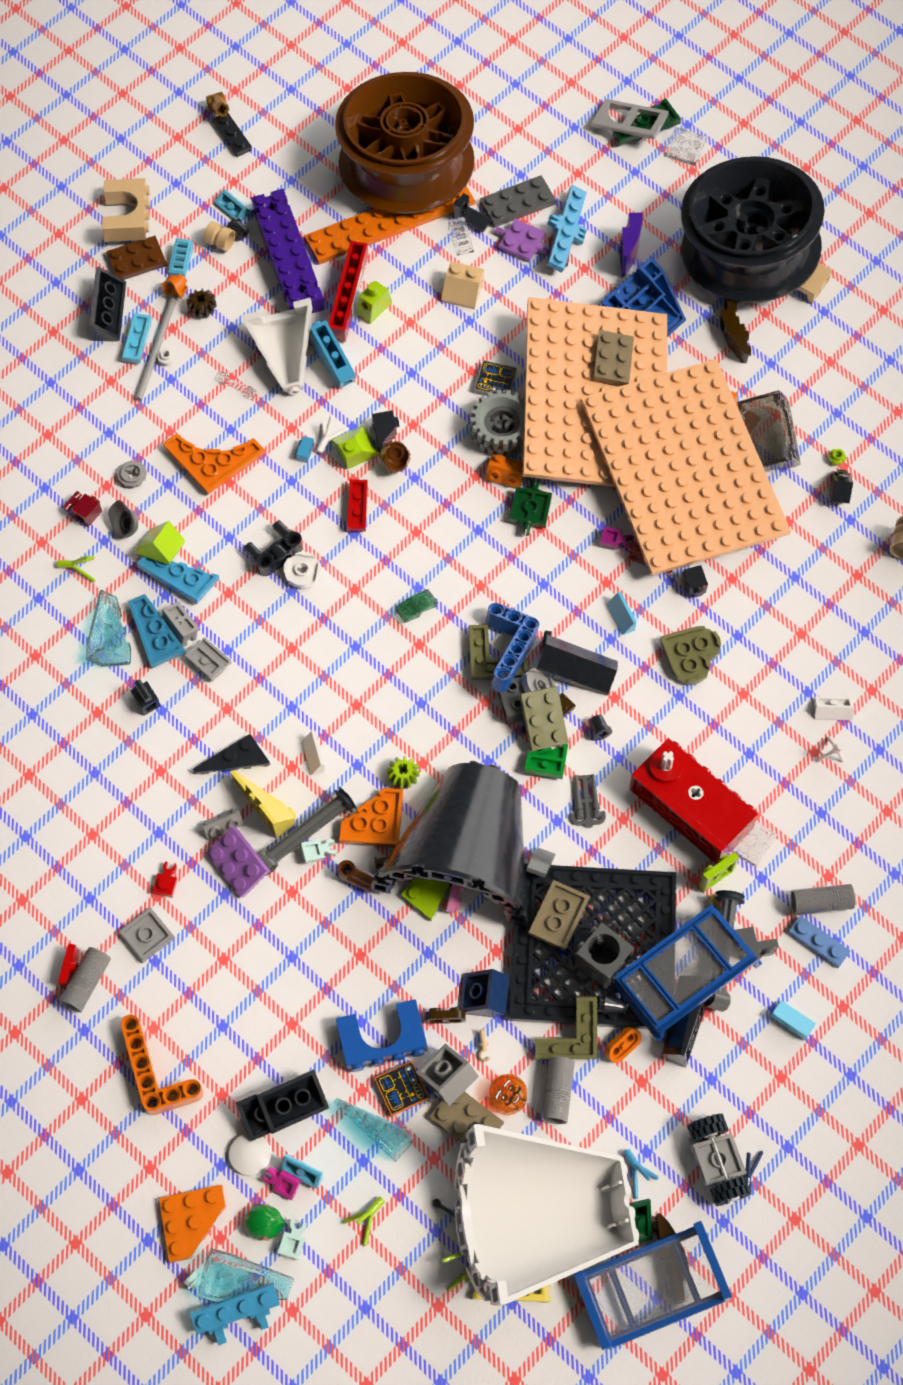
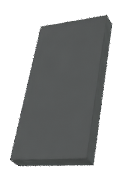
(518, 201)

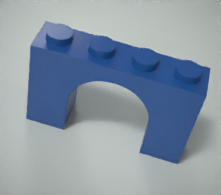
(360, 1054)

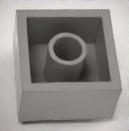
(447, 1074)

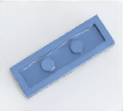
(819, 941)

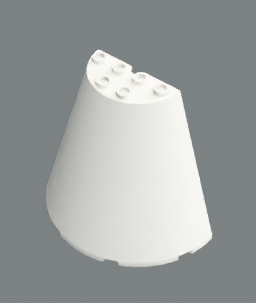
(536, 1211)

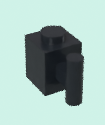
(145, 697)

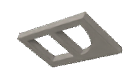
(603, 121)

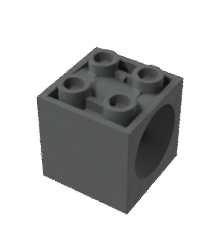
(603, 973)

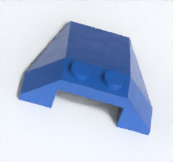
(648, 292)

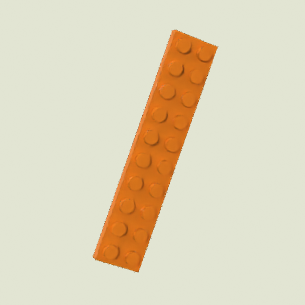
(371, 228)

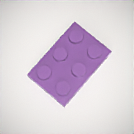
(237, 861)

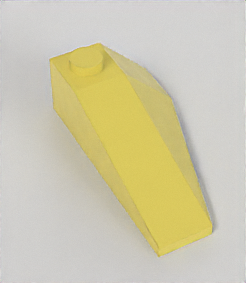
(271, 810)

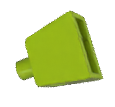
(373, 301)

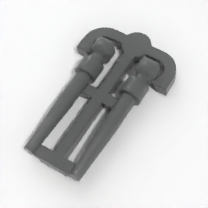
(588, 822)

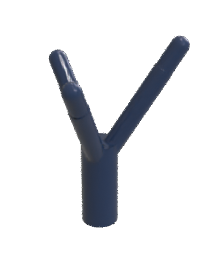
(750, 1171)

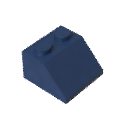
(484, 993)

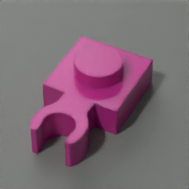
(285, 1183)

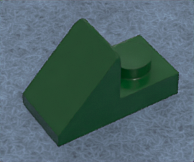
(643, 1219)

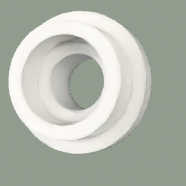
(166, 360)

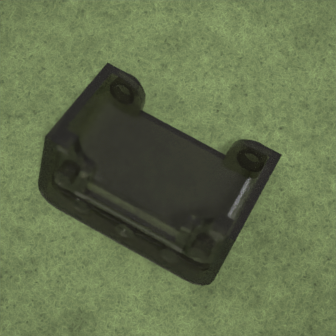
(771, 430)

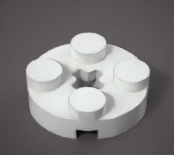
(306, 579)

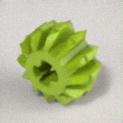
(403, 765)

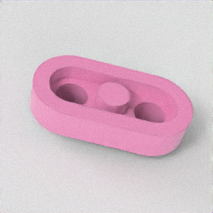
(454, 901)

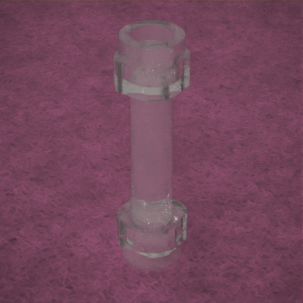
(223, 378)

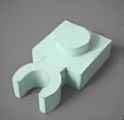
(314, 850)
(292, 1242)

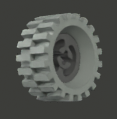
(486, 427)

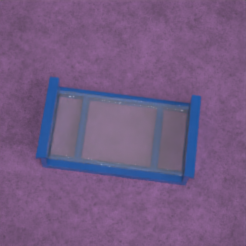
(684, 971)
(653, 1287)

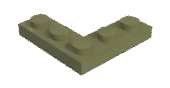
(481, 665)
(579, 1047)

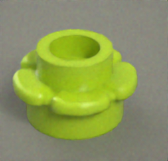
(837, 460)

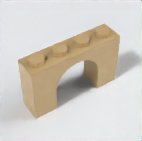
(129, 226)

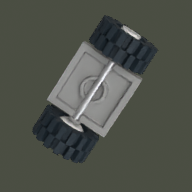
(719, 1159)

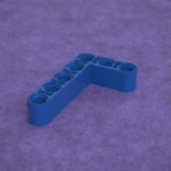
(524, 633)

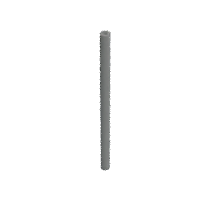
(156, 347)

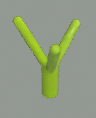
(73, 564)
(367, 1213)

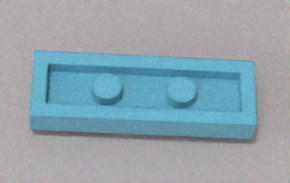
(137, 338)

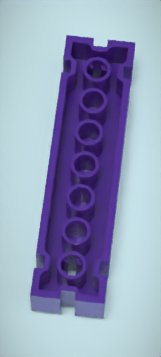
(286, 250)

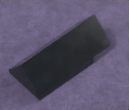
(577, 665)
(682, 1036)
(281, 1105)

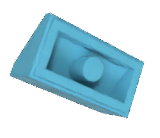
(232, 205)
(622, 614)
(793, 1020)
(302, 1171)

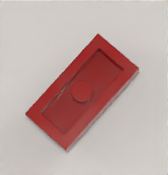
(69, 965)

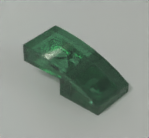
(415, 605)

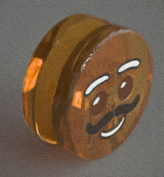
(508, 1094)

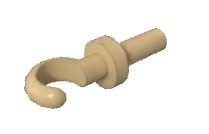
(483, 1044)

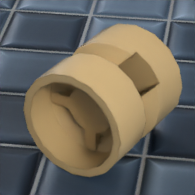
(219, 236)

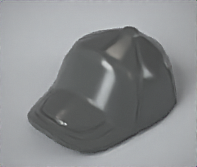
(123, 520)

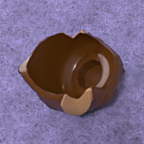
(395, 457)

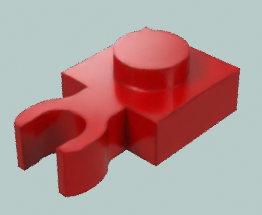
(166, 883)

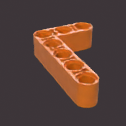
(148, 1073)

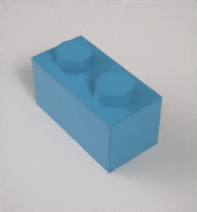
(305, 449)

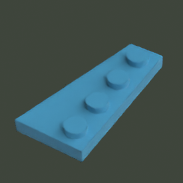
(178, 576)
(157, 637)

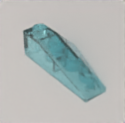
(106, 637)
(384, 1133)
(231, 1275)

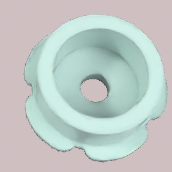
(193, 1280)

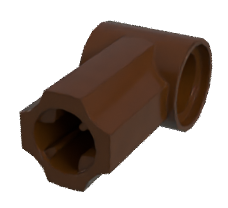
(358, 876)

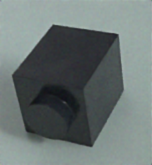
(694, 581)

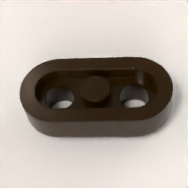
(439, 1016)

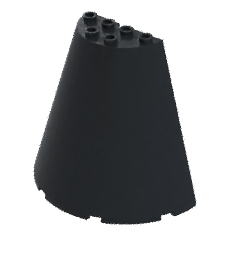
(466, 837)

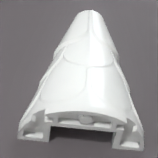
(283, 342)

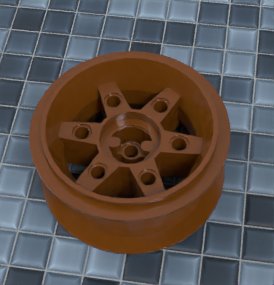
(405, 142)

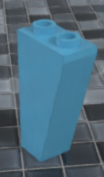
(331, 353)

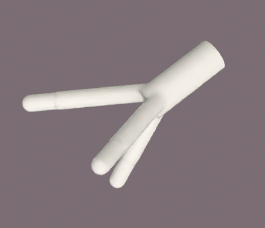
(325, 431)
(837, 748)

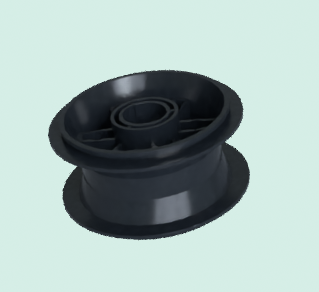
(743, 226)

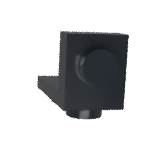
(473, 218)

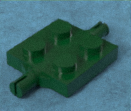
(530, 507)

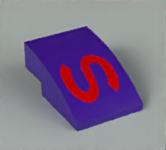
(630, 242)

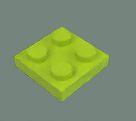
(715, 874)

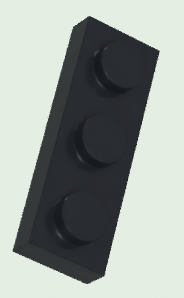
(232, 134)

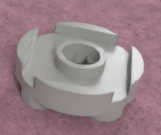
(534, 679)

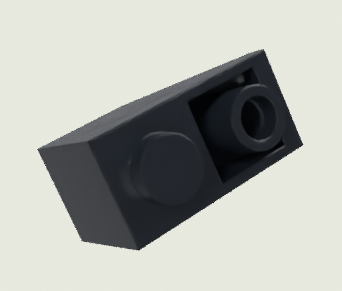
(841, 486)

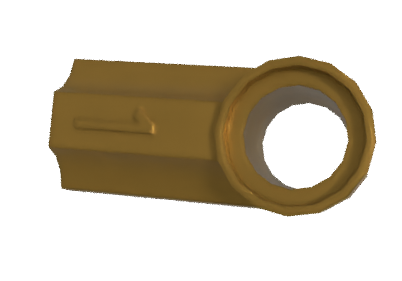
(218, 104)

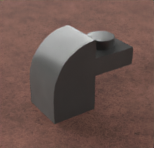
(763, 948)

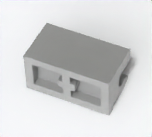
(180, 623)

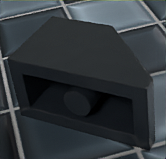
(384, 427)

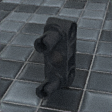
(278, 552)

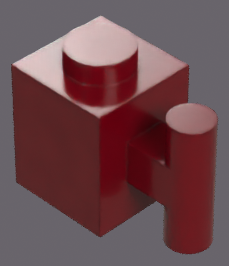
(85, 509)

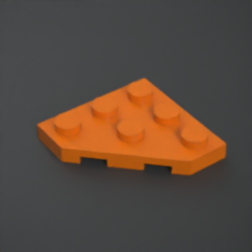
(375, 821)
(189, 1219)

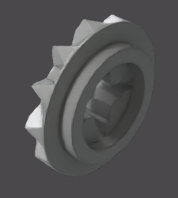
(130, 467)

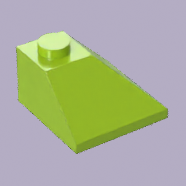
(355, 447)

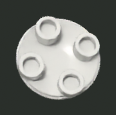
(249, 1156)

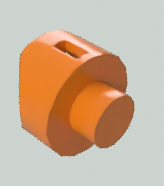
(175, 285)

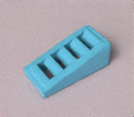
(181, 246)

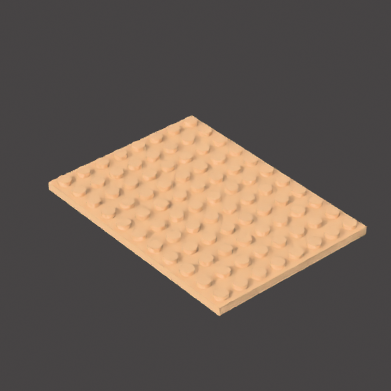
(560, 372)
(685, 467)

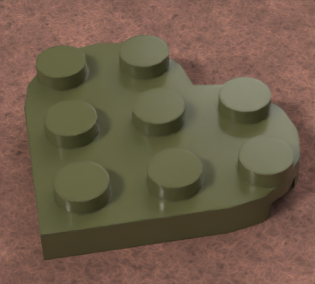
(690, 653)

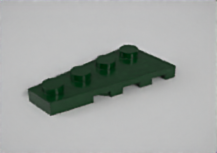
(647, 121)

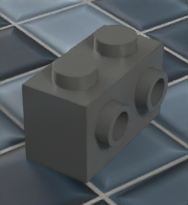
(511, 702)

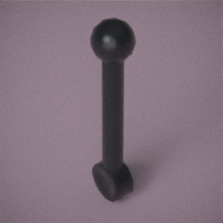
(437, 1204)

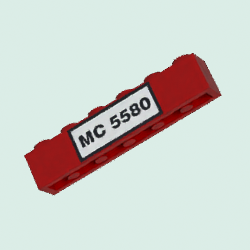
(348, 289)

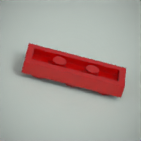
(357, 505)

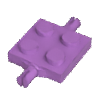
(522, 240)

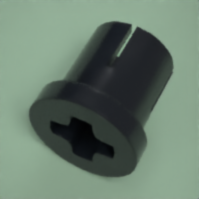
(239, 228)
(600, 727)

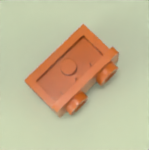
(505, 471)

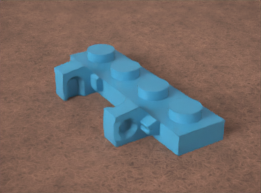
(252, 1303)

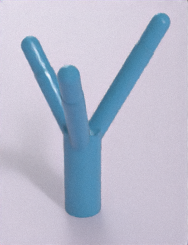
(636, 1166)

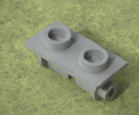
(215, 827)

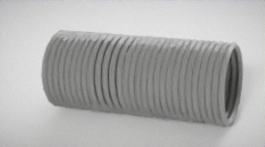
(823, 899)
(86, 975)
(559, 1087)

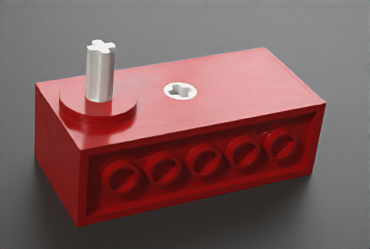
(692, 800)

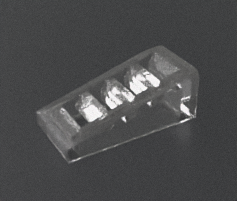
(456, 226)

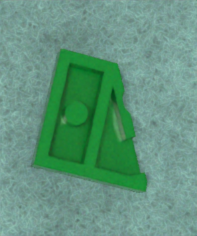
(547, 762)

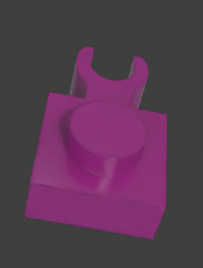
(613, 538)

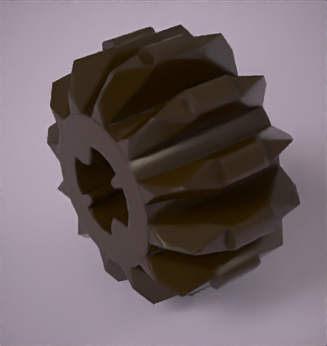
(201, 303)

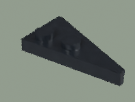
(239, 755)

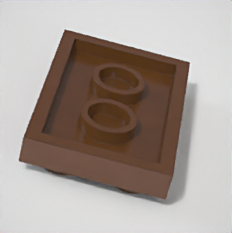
(136, 258)

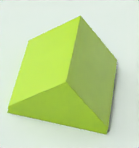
(161, 543)

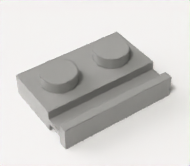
(208, 659)

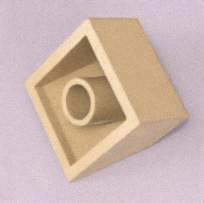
(462, 285)

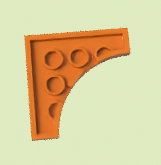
(212, 466)

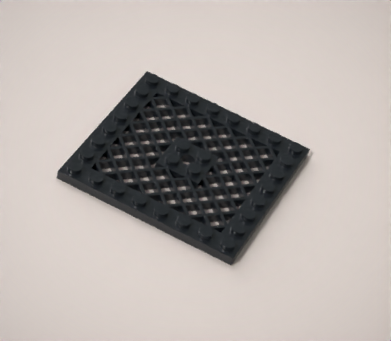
(586, 878)

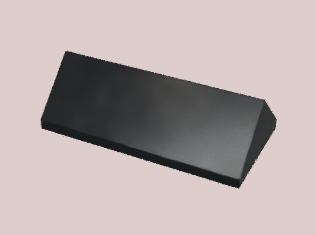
(107, 306)

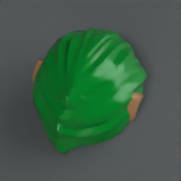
(263, 1222)

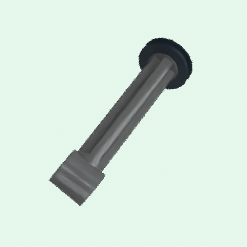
(306, 829)
(729, 900)

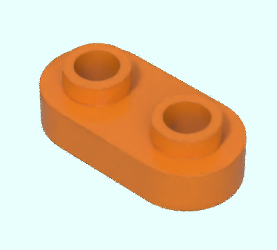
(621, 1045)

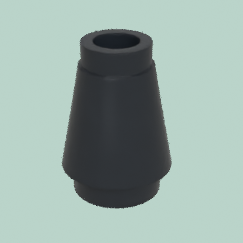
(610, 1005)

